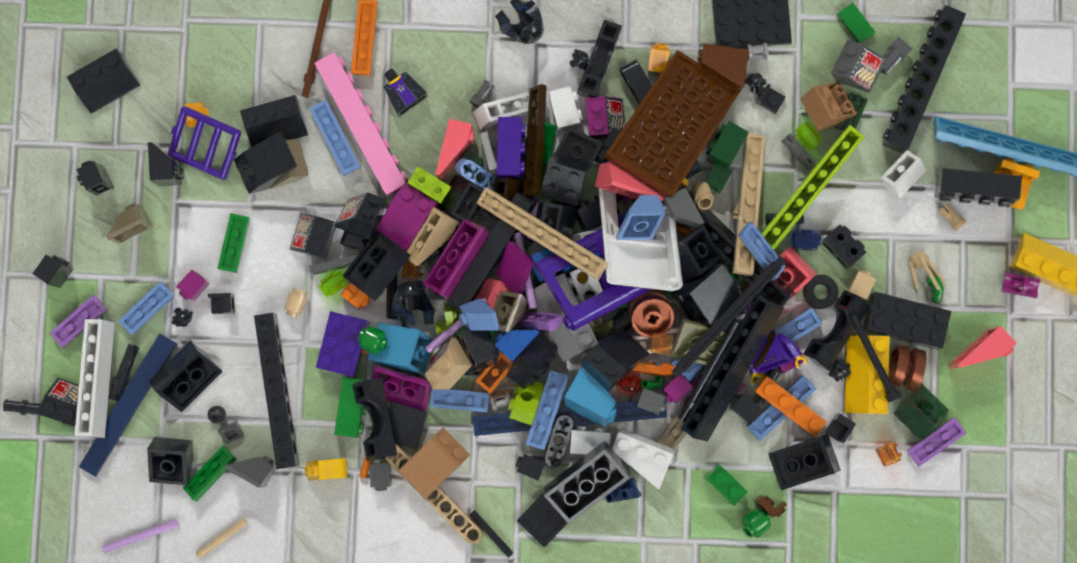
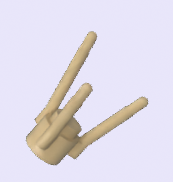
(919, 261)

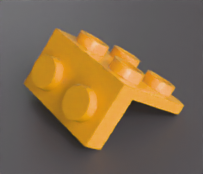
(1028, 175)

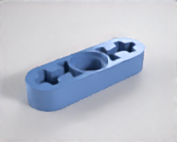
(487, 177)

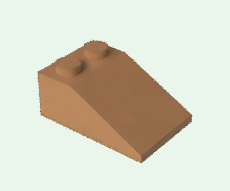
(434, 463)

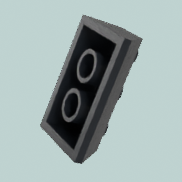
(103, 81)
(274, 117)
(376, 265)
(185, 376)

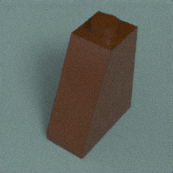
(725, 62)

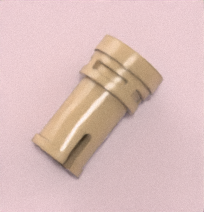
(953, 218)

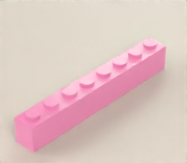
(360, 123)

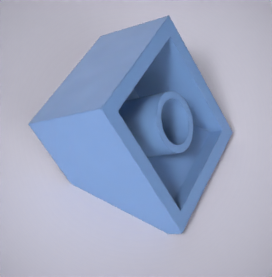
(642, 219)

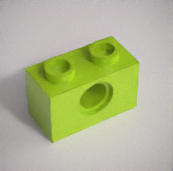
(429, 185)
(526, 402)

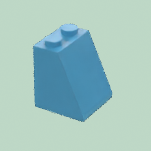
(404, 351)
(590, 399)

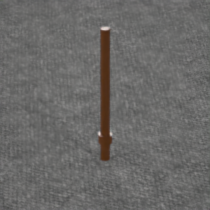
(309, 77)

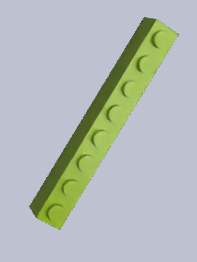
(811, 186)

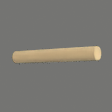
(221, 538)

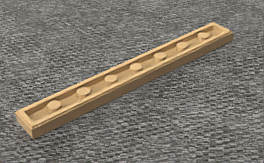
(749, 200)
(542, 233)

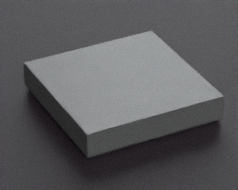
(488, 153)

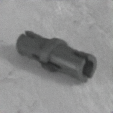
(798, 151)

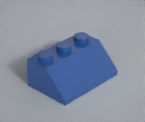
(515, 342)

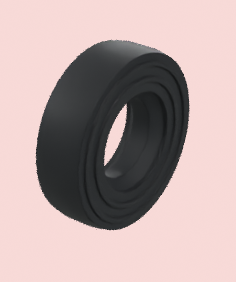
(831, 298)

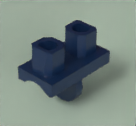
(625, 491)

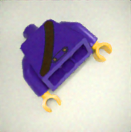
(774, 353)

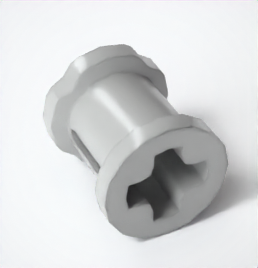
(757, 51)
(500, 400)

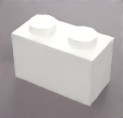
(564, 108)
(903, 174)
(585, 441)

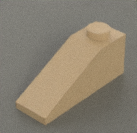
(432, 235)

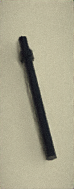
(690, 401)

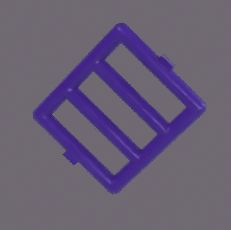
(189, 158)

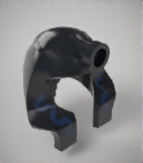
(530, 26)
(410, 297)

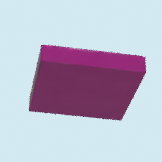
(514, 268)

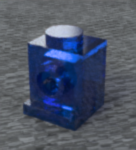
(805, 240)

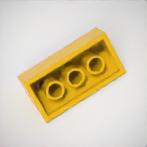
(1047, 263)
(863, 386)

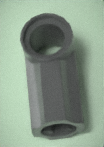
(896, 52)

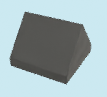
(231, 432)

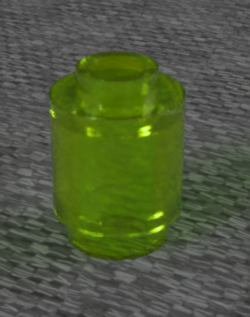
(808, 136)
(332, 283)

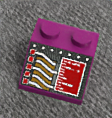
(603, 115)

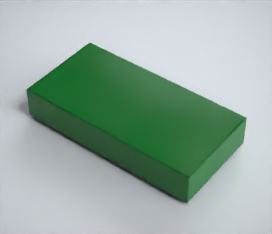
(856, 23)

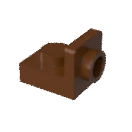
(767, 505)

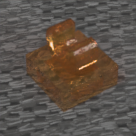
(410, 271)
(661, 343)
(888, 454)

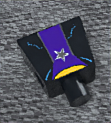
(403, 91)

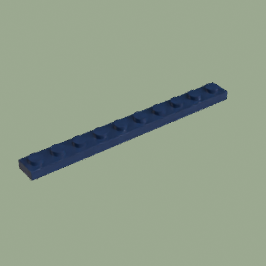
(503, 424)

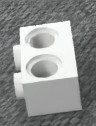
(591, 284)

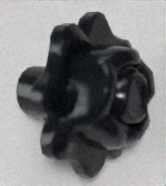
(580, 59)
(754, 81)
(181, 317)
(839, 370)

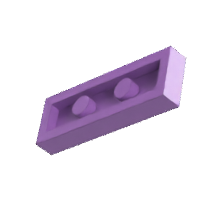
(540, 321)
(74, 324)
(936, 441)

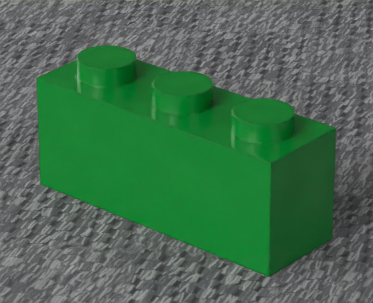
(349, 413)

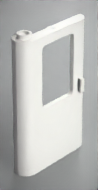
(639, 262)

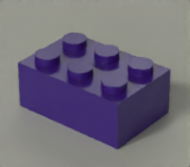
(510, 148)
(340, 344)

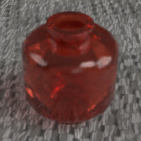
(630, 384)

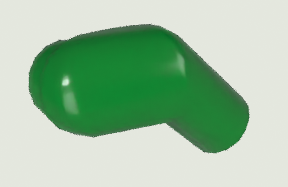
(937, 294)
(653, 385)

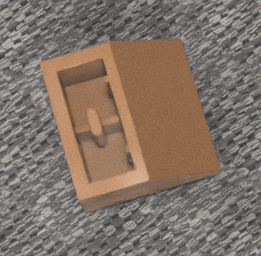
(827, 105)

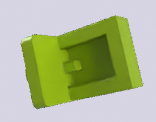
(451, 316)

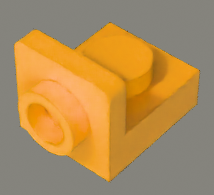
(658, 57)

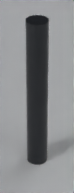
(491, 533)

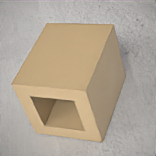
(861, 284)

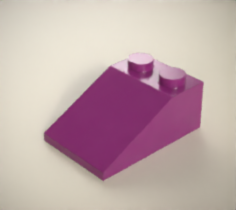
(406, 216)

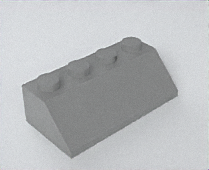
(569, 342)

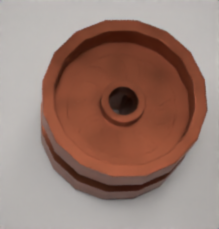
(651, 313)
(907, 367)

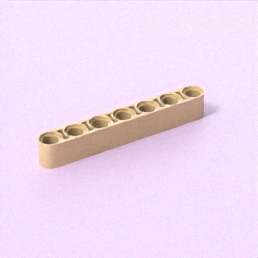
(441, 497)

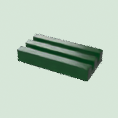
(863, 103)

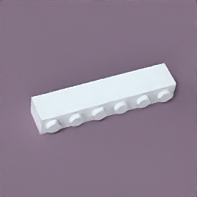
(94, 378)

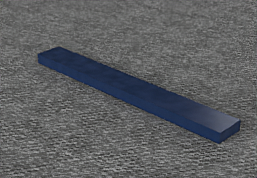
(128, 405)

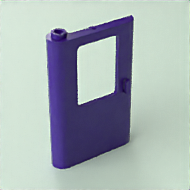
(595, 306)

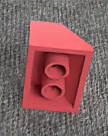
(619, 181)

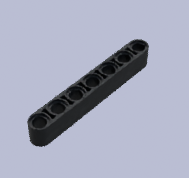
(639, 87)
(487, 258)

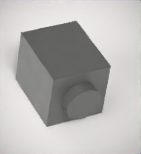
(651, 401)
(380, 476)

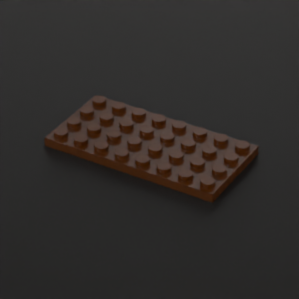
(672, 124)

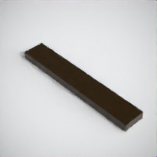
(534, 141)

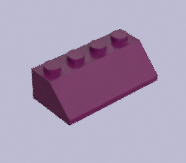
(456, 258)

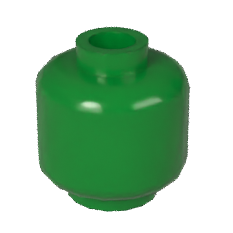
(372, 340)
(756, 523)

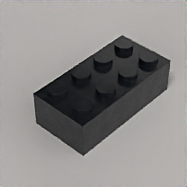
(978, 187)
(907, 320)
(586, 482)

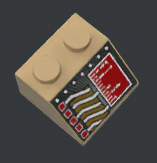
(447, 365)

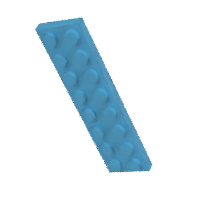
(1005, 145)

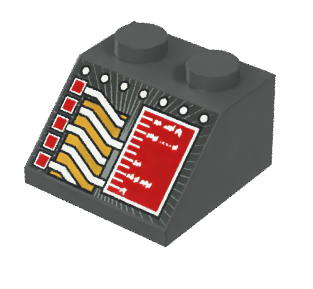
(858, 66)

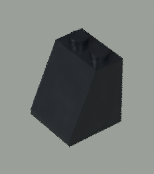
(708, 295)

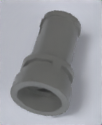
(482, 94)

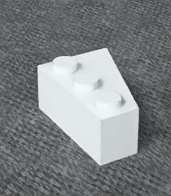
(644, 455)

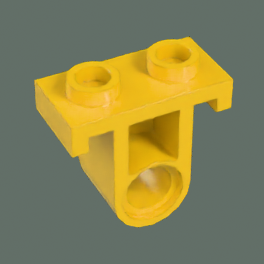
(326, 469)

